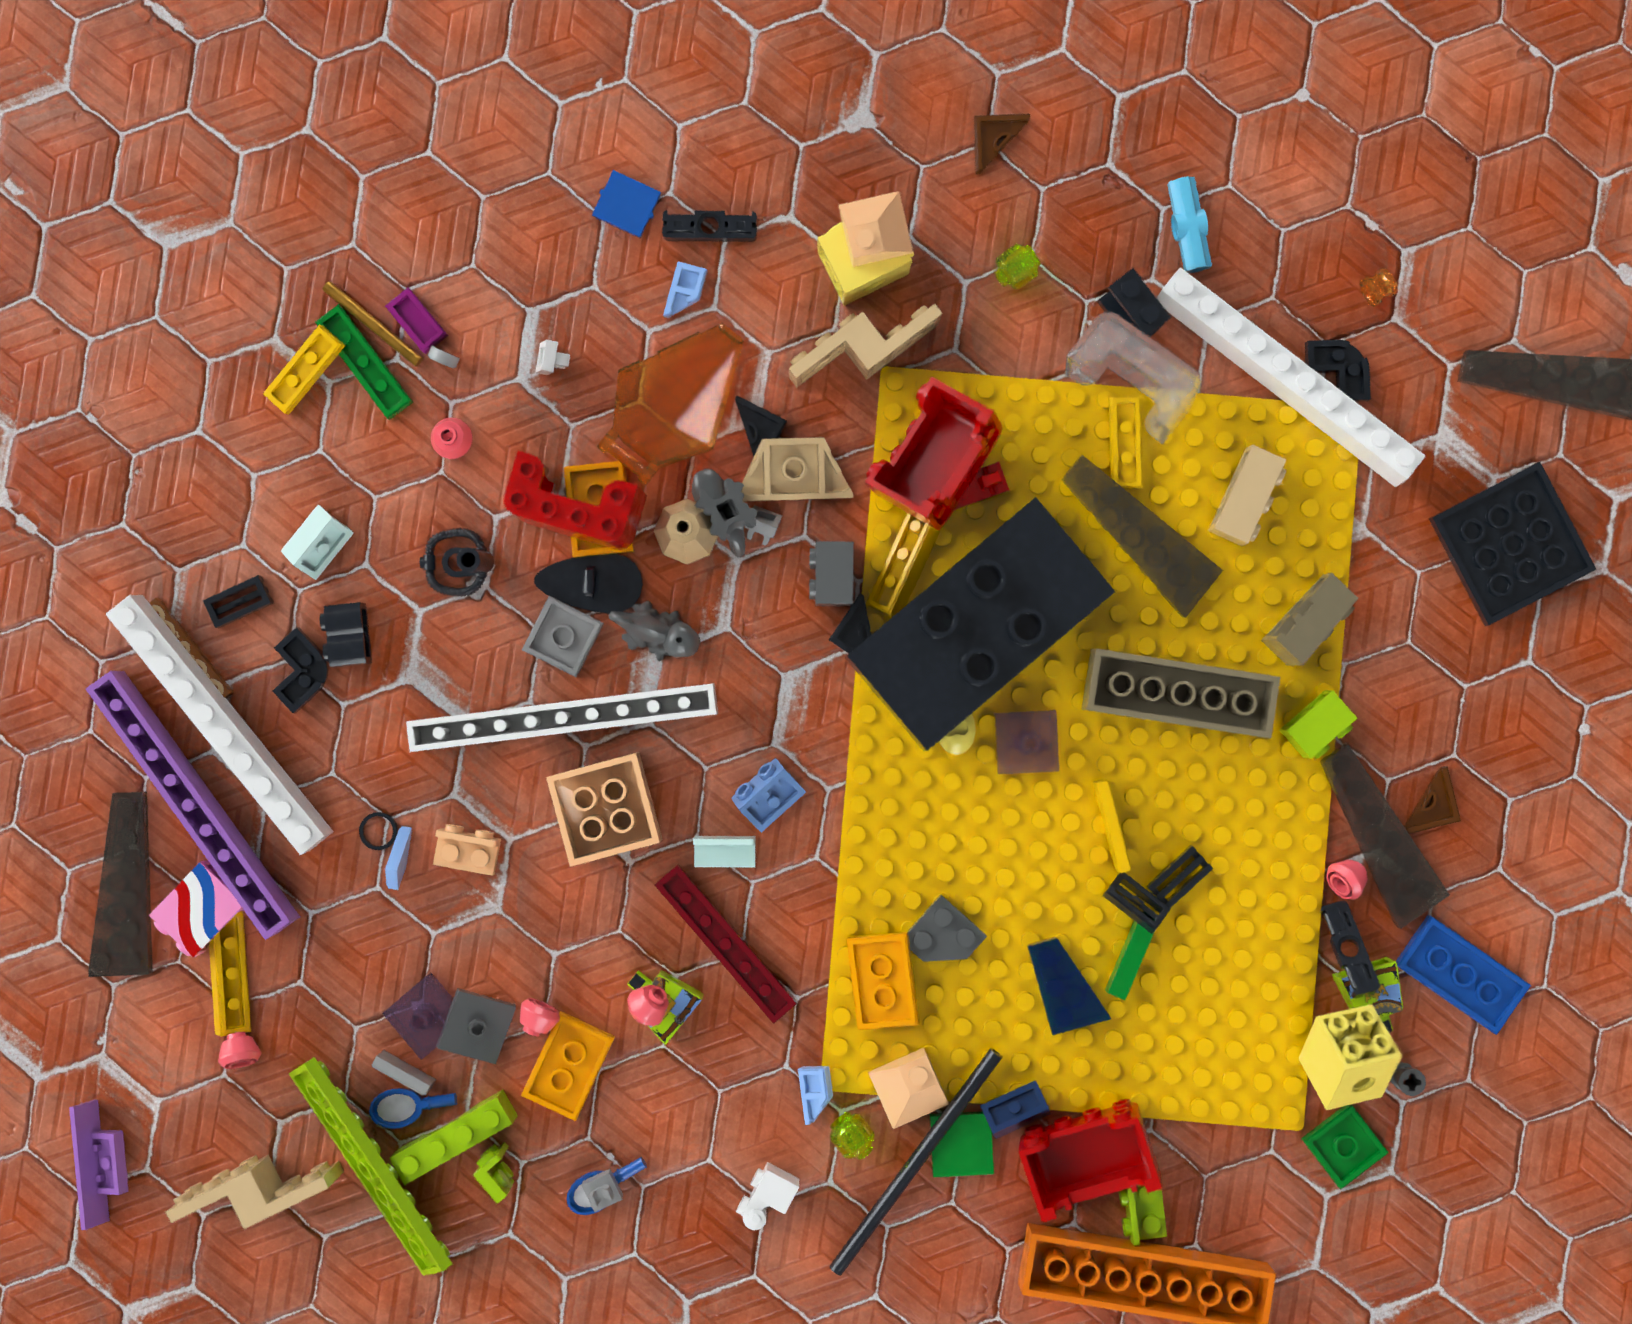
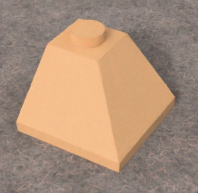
(875, 229)
(908, 1088)

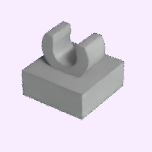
(766, 524)
(602, 1190)

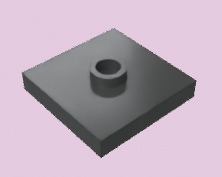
(476, 1026)

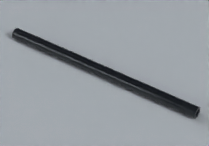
(915, 1161)

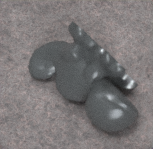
(724, 504)
(659, 632)

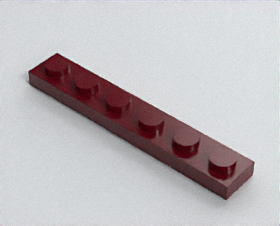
(725, 943)

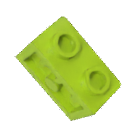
(492, 1175)
(1144, 1214)

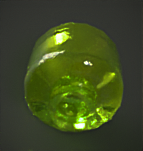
(1017, 266)
(852, 1136)

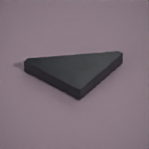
(759, 423)
(853, 627)

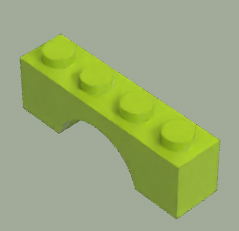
(453, 1138)

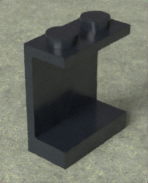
(1135, 303)

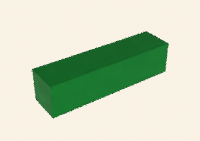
(1129, 961)

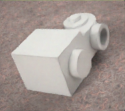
(771, 1188)

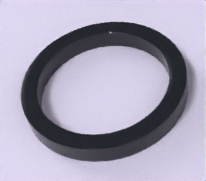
(362, 836)

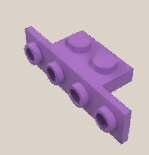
(98, 1163)

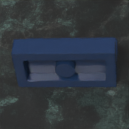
(1015, 1109)

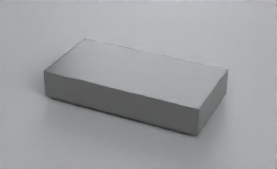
(403, 1072)

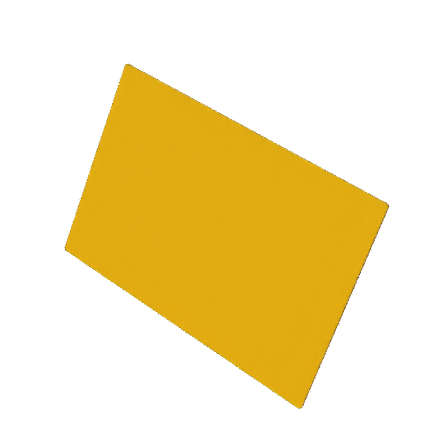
(1026, 855)

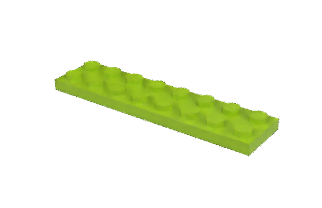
(372, 1171)

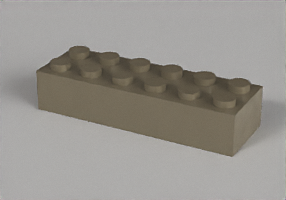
(1181, 693)

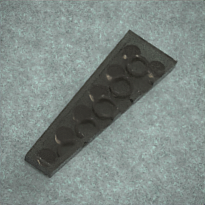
(1571, 381)
(1392, 856)

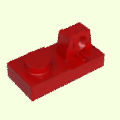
(986, 484)

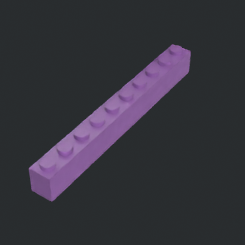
(193, 803)

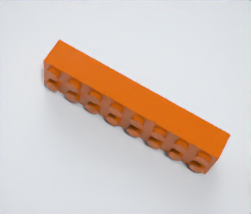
(1144, 1277)

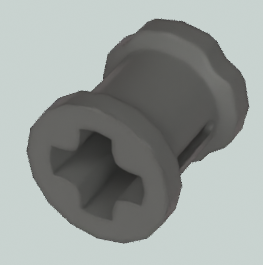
(1414, 1085)

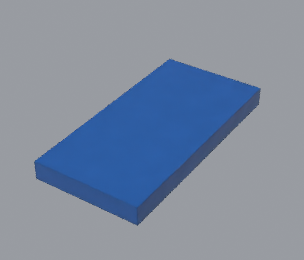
(1462, 974)

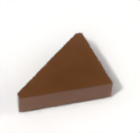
(993, 134)
(1436, 805)

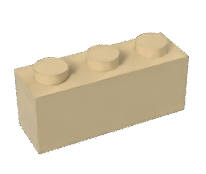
(1248, 495)

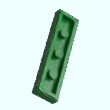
(366, 363)

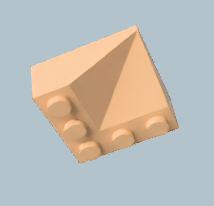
(604, 809)

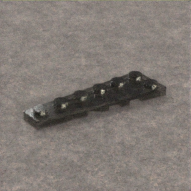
(1157, 549)
(123, 908)

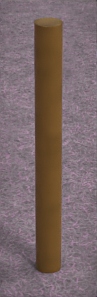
(372, 323)

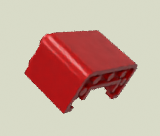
(938, 454)
(533, 501)
(1088, 1157)

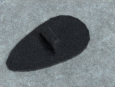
(593, 582)

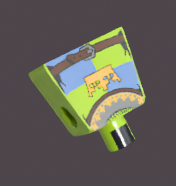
(1388, 997)
(681, 1001)

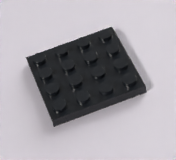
(1512, 544)

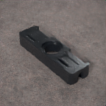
(730, 229)
(1359, 967)

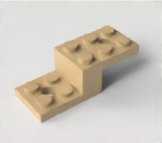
(863, 344)
(255, 1190)

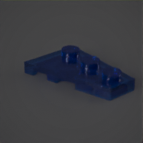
(1063, 990)

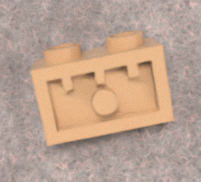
(467, 850)

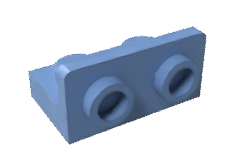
(767, 795)

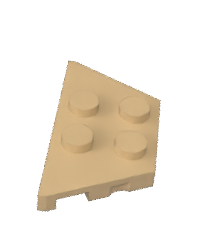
(794, 471)

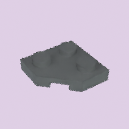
(944, 933)

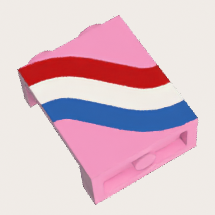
(196, 910)

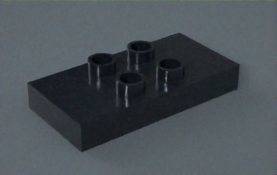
(980, 624)

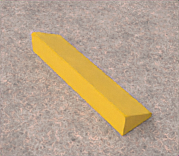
(903, 566)
(230, 979)

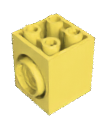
(860, 280)
(1349, 1057)

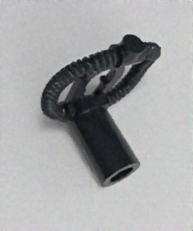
(470, 560)

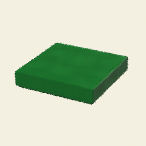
(1344, 1145)
(965, 1147)

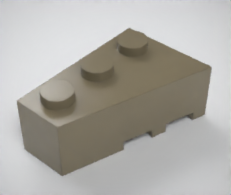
(1310, 620)

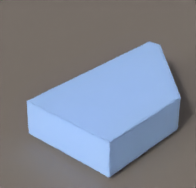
(685, 288)
(398, 858)
(815, 1090)

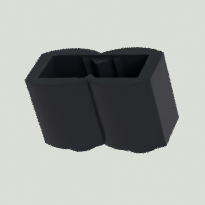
(346, 635)

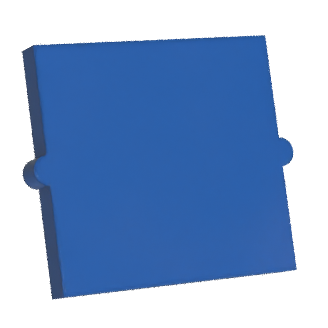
(626, 204)

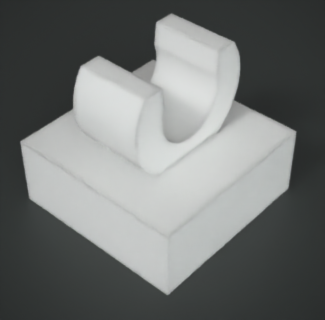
(550, 358)

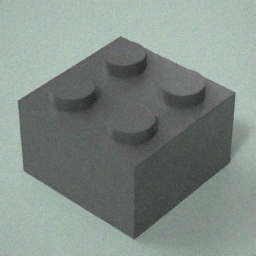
(833, 573)

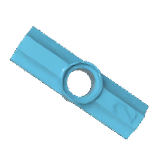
(1189, 224)

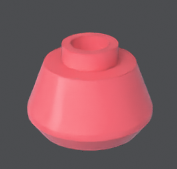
(459, 436)
(1347, 878)
(648, 1004)
(538, 1017)
(238, 1051)

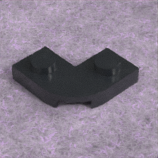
(1344, 359)
(308, 674)

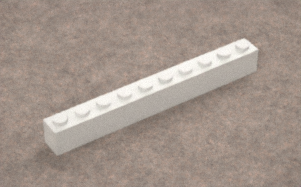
(1289, 378)
(562, 717)
(219, 723)

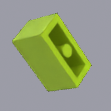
(1319, 724)

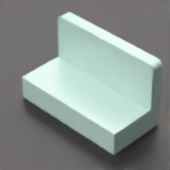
(316, 542)
(724, 851)

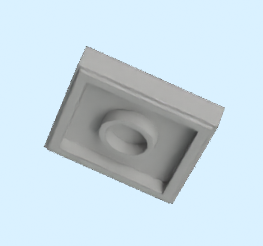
(563, 636)

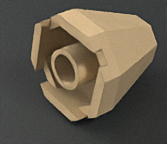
(686, 546)

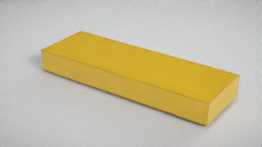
(304, 369)
(1126, 441)
(1112, 825)

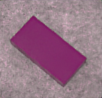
(416, 320)

